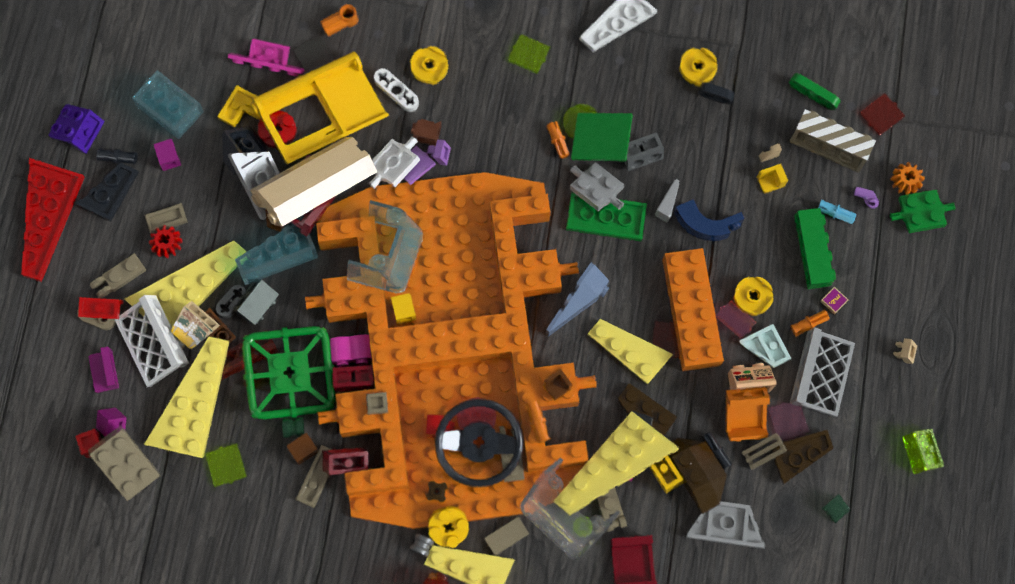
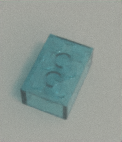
(168, 104)

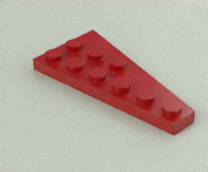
(47, 210)

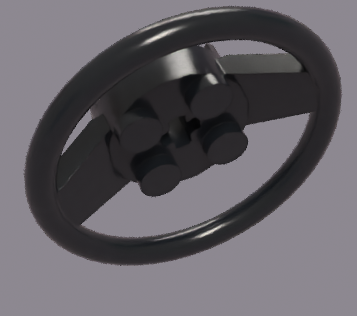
(494, 442)

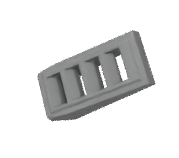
(665, 208)

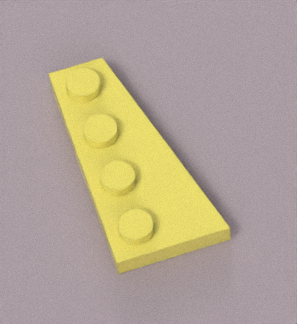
(633, 352)
(469, 566)

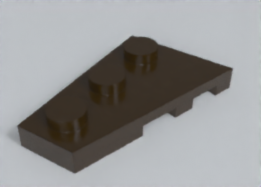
(639, 402)
(801, 454)

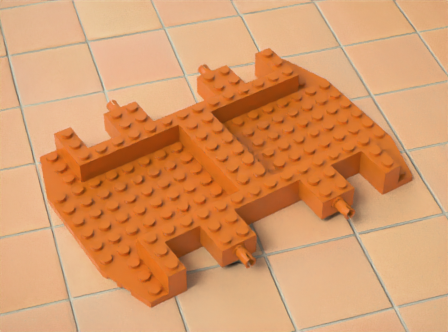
(462, 345)

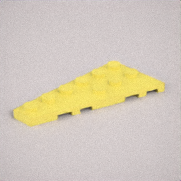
(191, 282)
(189, 414)
(620, 458)

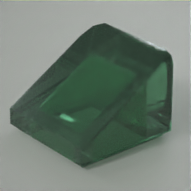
(836, 508)

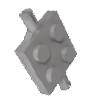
(597, 187)

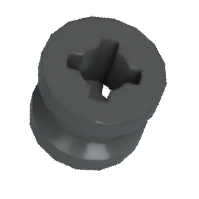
(421, 545)

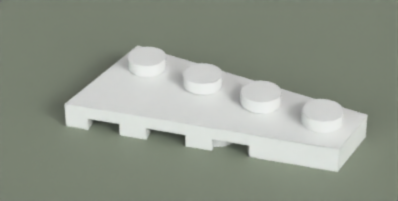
(616, 21)

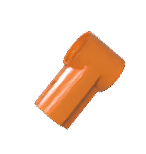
(338, 21)

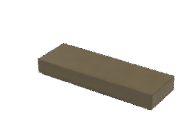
(314, 481)

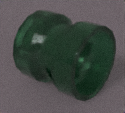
(291, 427)

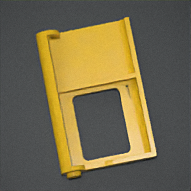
(342, 93)

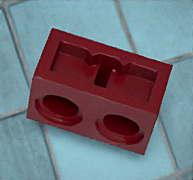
(353, 378)

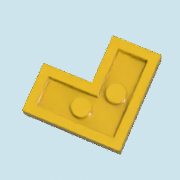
(236, 105)

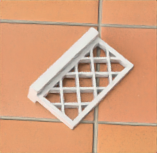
(161, 332)

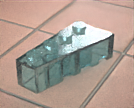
(277, 254)

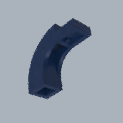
(704, 228)

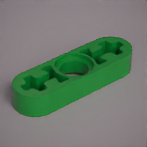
(814, 91)

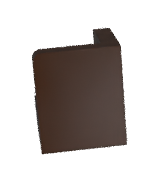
(557, 384)
(302, 449)

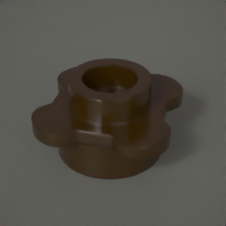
(431, 495)

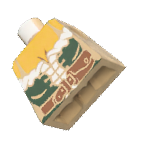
(193, 326)

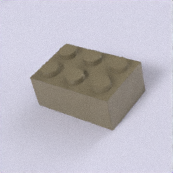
(123, 463)

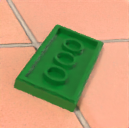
(609, 221)

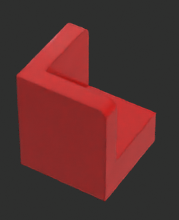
(88, 440)

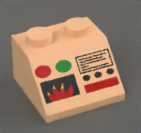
(751, 377)

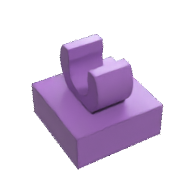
(440, 152)

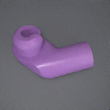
(868, 196)

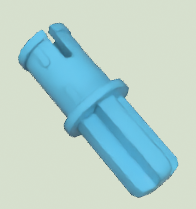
(837, 212)

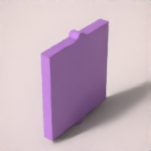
(421, 167)

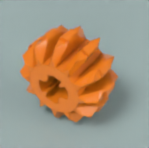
(907, 171)

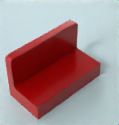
(99, 308)

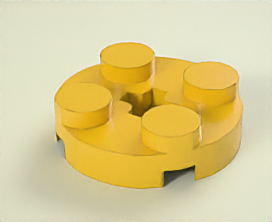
(698, 56)
(431, 75)
(752, 285)
(443, 516)

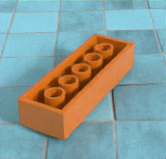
(692, 309)

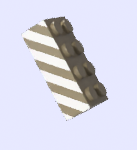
(832, 140)

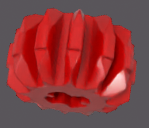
(169, 235)

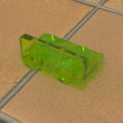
(923, 451)

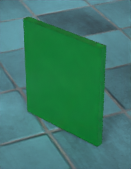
(602, 136)

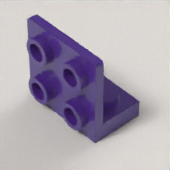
(77, 127)

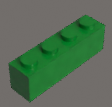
(814, 248)

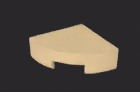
(774, 152)

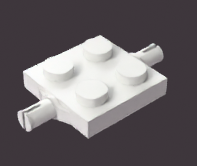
(394, 162)

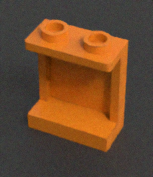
(746, 413)

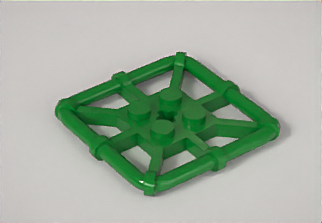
(278, 364)

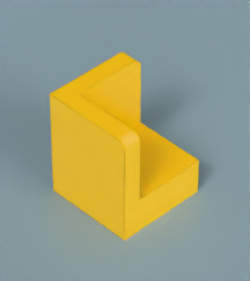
(772, 178)
(403, 308)

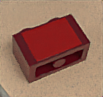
(344, 460)

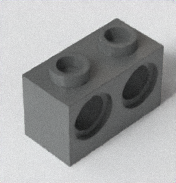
(644, 151)

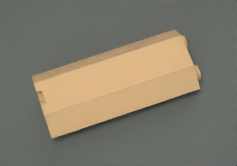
(313, 181)

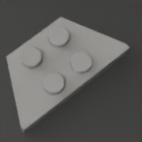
(253, 170)
(729, 525)

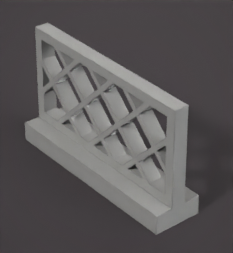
(808, 364)

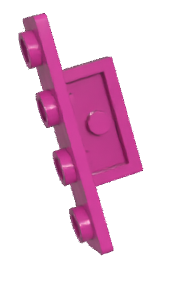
(267, 54)

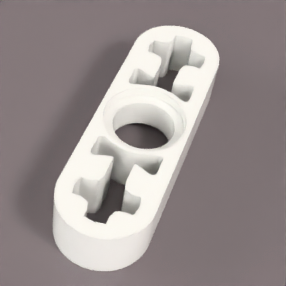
(409, 94)

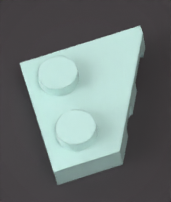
(767, 346)

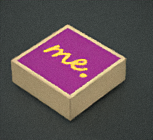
(834, 300)

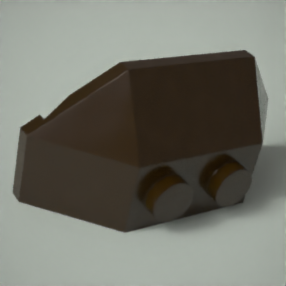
(700, 472)

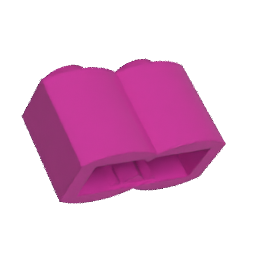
(350, 350)

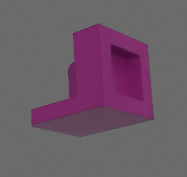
(167, 154)
(109, 420)

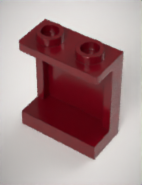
(633, 560)

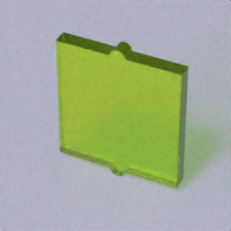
(529, 53)
(226, 465)

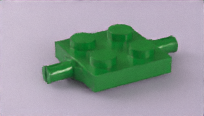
(922, 211)

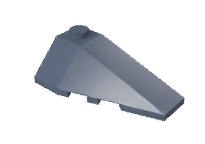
(588, 290)

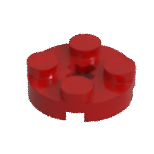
(285, 122)

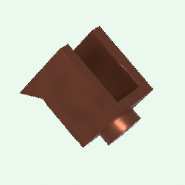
(426, 131)

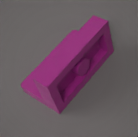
(103, 370)

